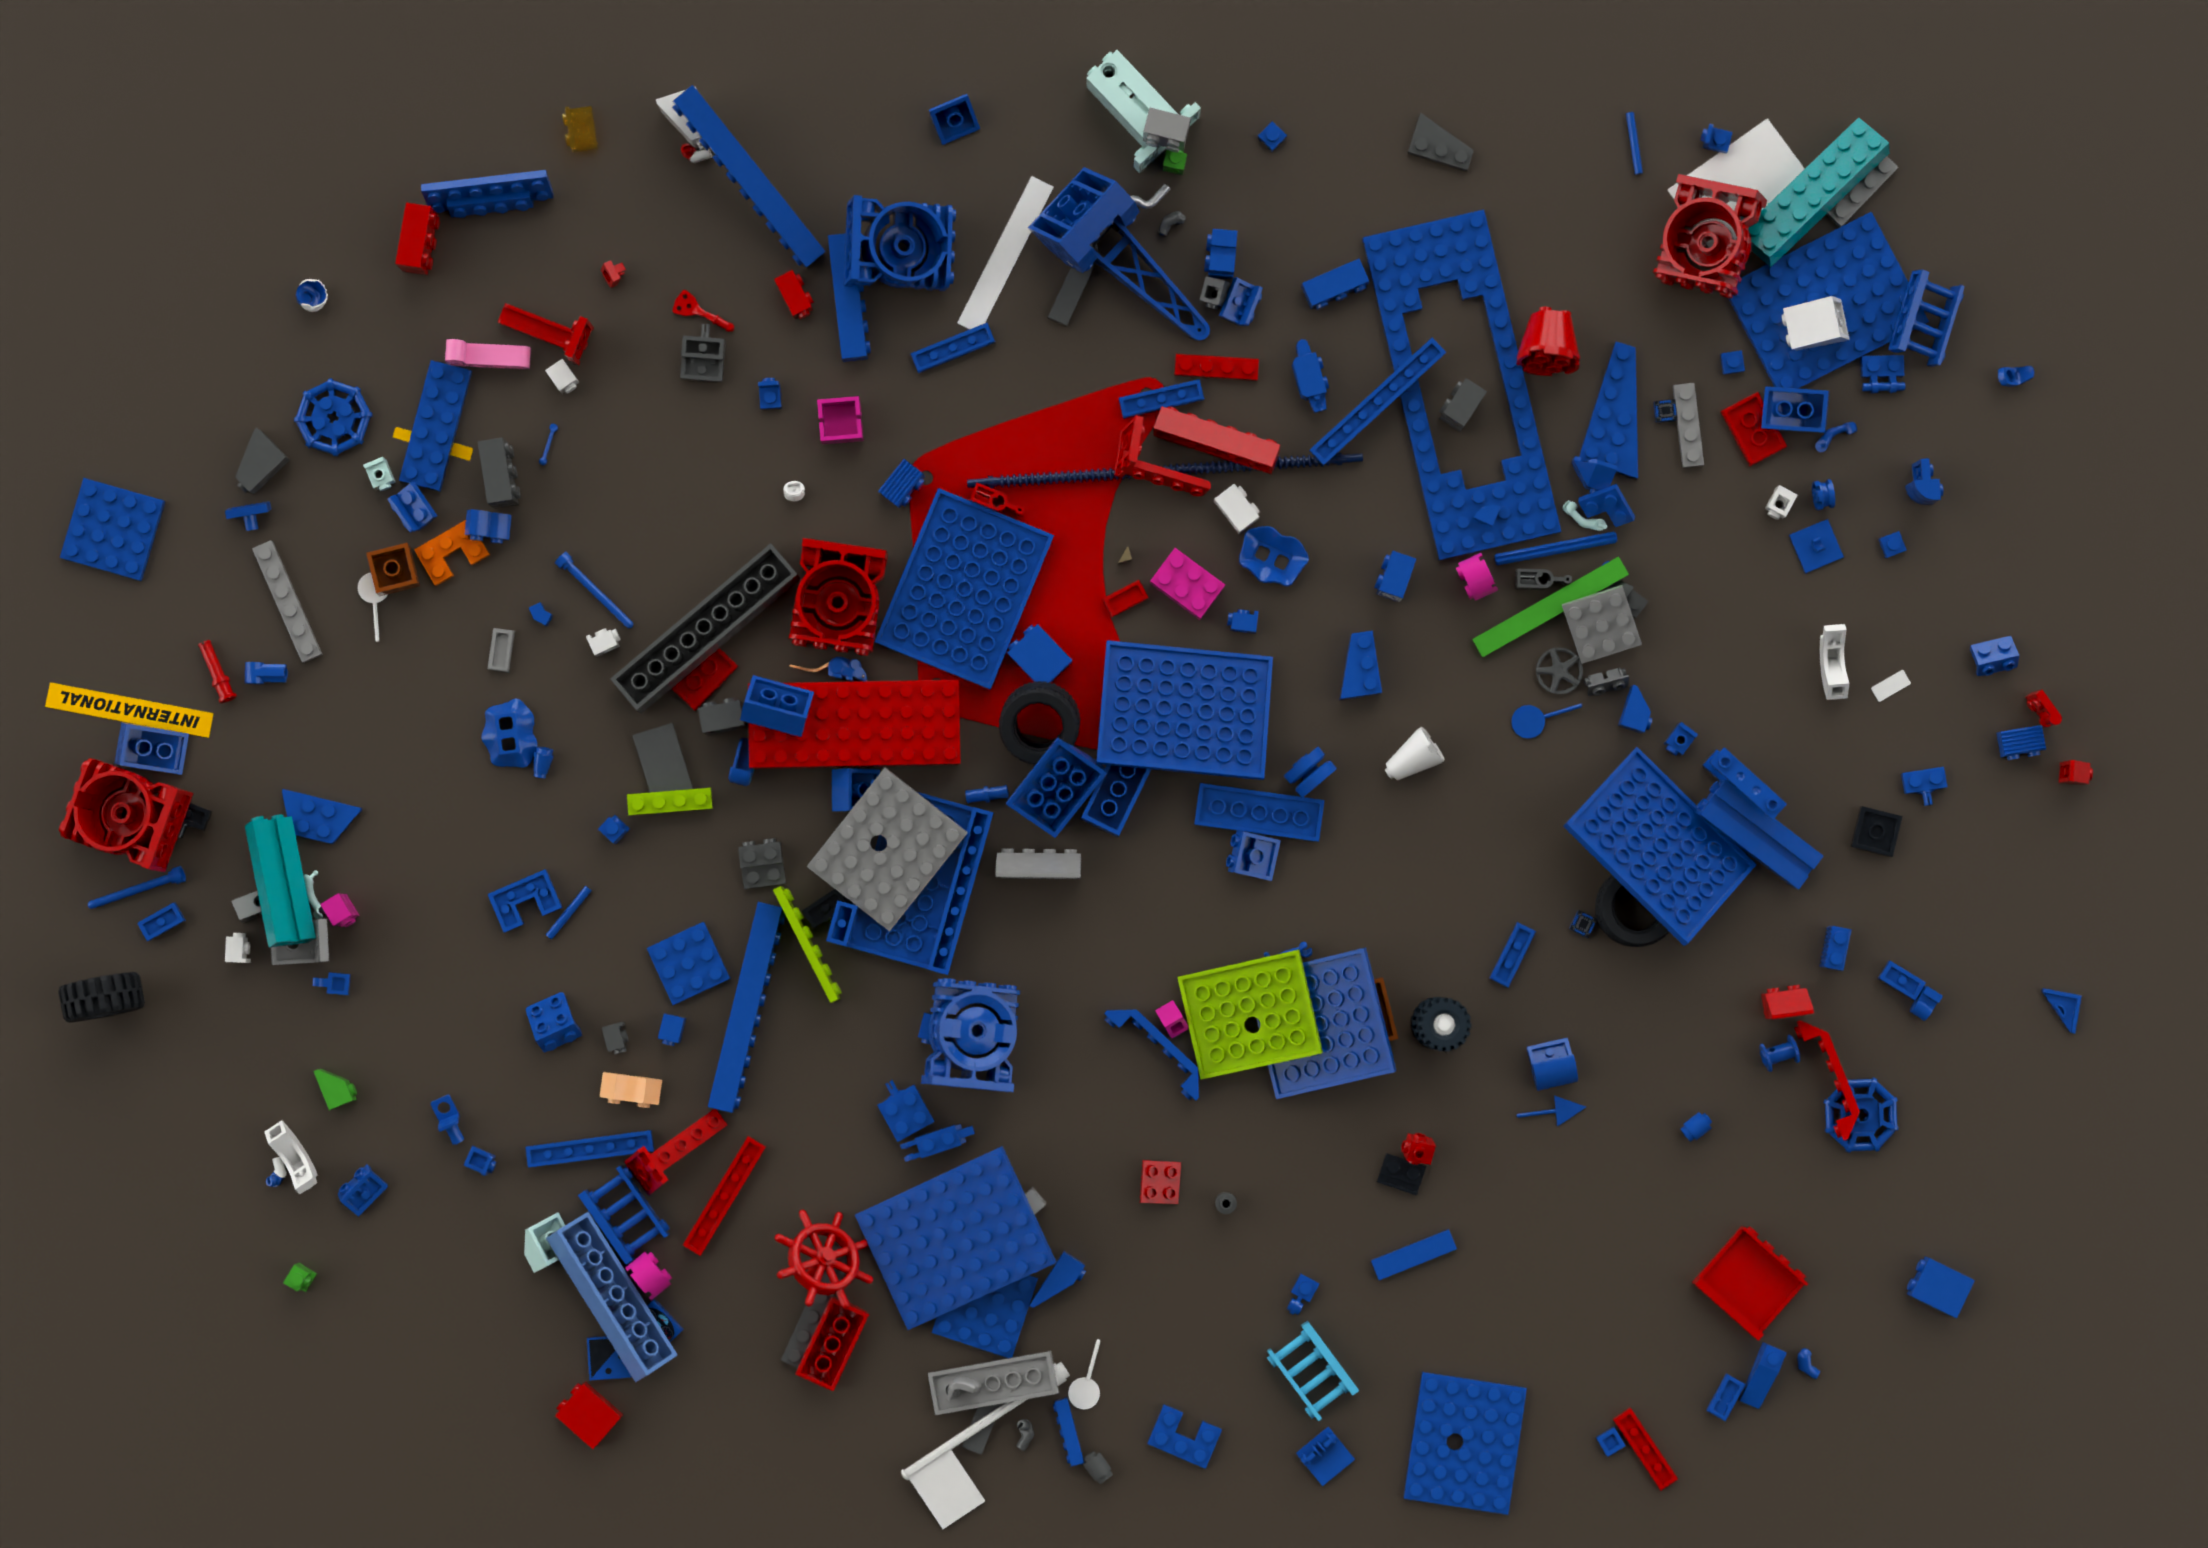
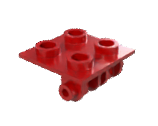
(1160, 1182)

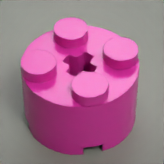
(1477, 577)
(649, 1275)

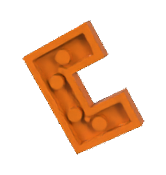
(434, 551)

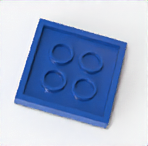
(688, 963)

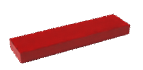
(1645, 1449)

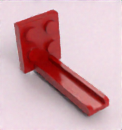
(572, 339)
(1127, 463)
(649, 1167)

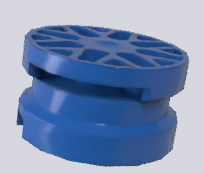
(1823, 494)

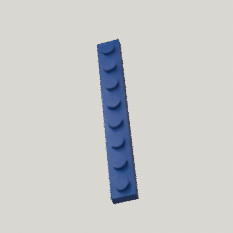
(1377, 401)

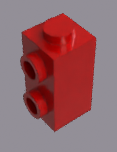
(793, 294)

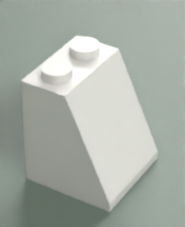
(665, 105)
(1815, 323)

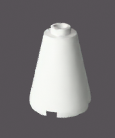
(1414, 756)

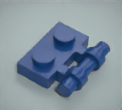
(1882, 366)

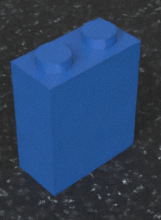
(1039, 655)
(1939, 1286)

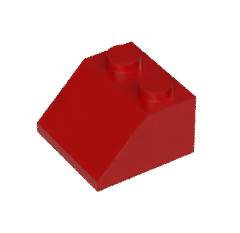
(1786, 1003)

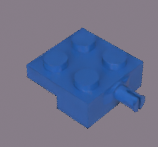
(905, 1111)

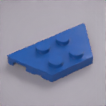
(318, 817)

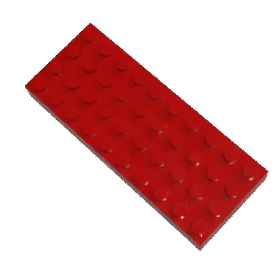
(867, 727)

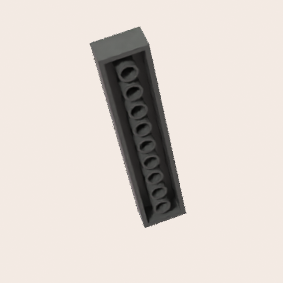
(705, 628)

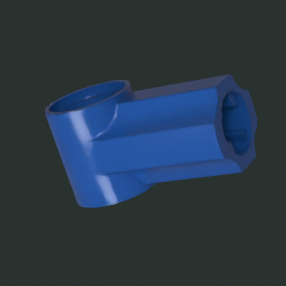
(259, 673)

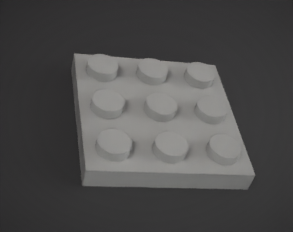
(1601, 624)

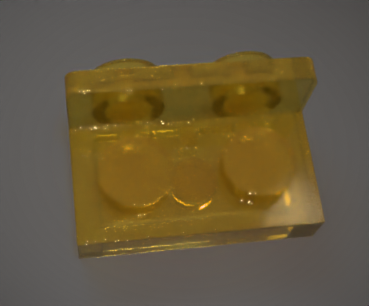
(581, 128)

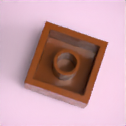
(393, 569)

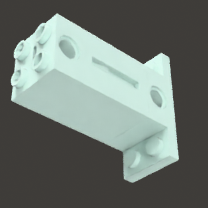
(1129, 99)

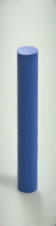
(1634, 143)
(568, 912)

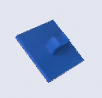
(1816, 546)

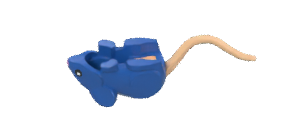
(839, 668)

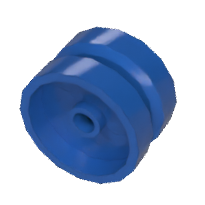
(1309, 771)

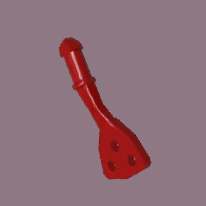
(697, 310)

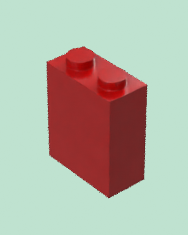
(588, 1414)

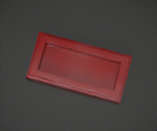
(1125, 598)

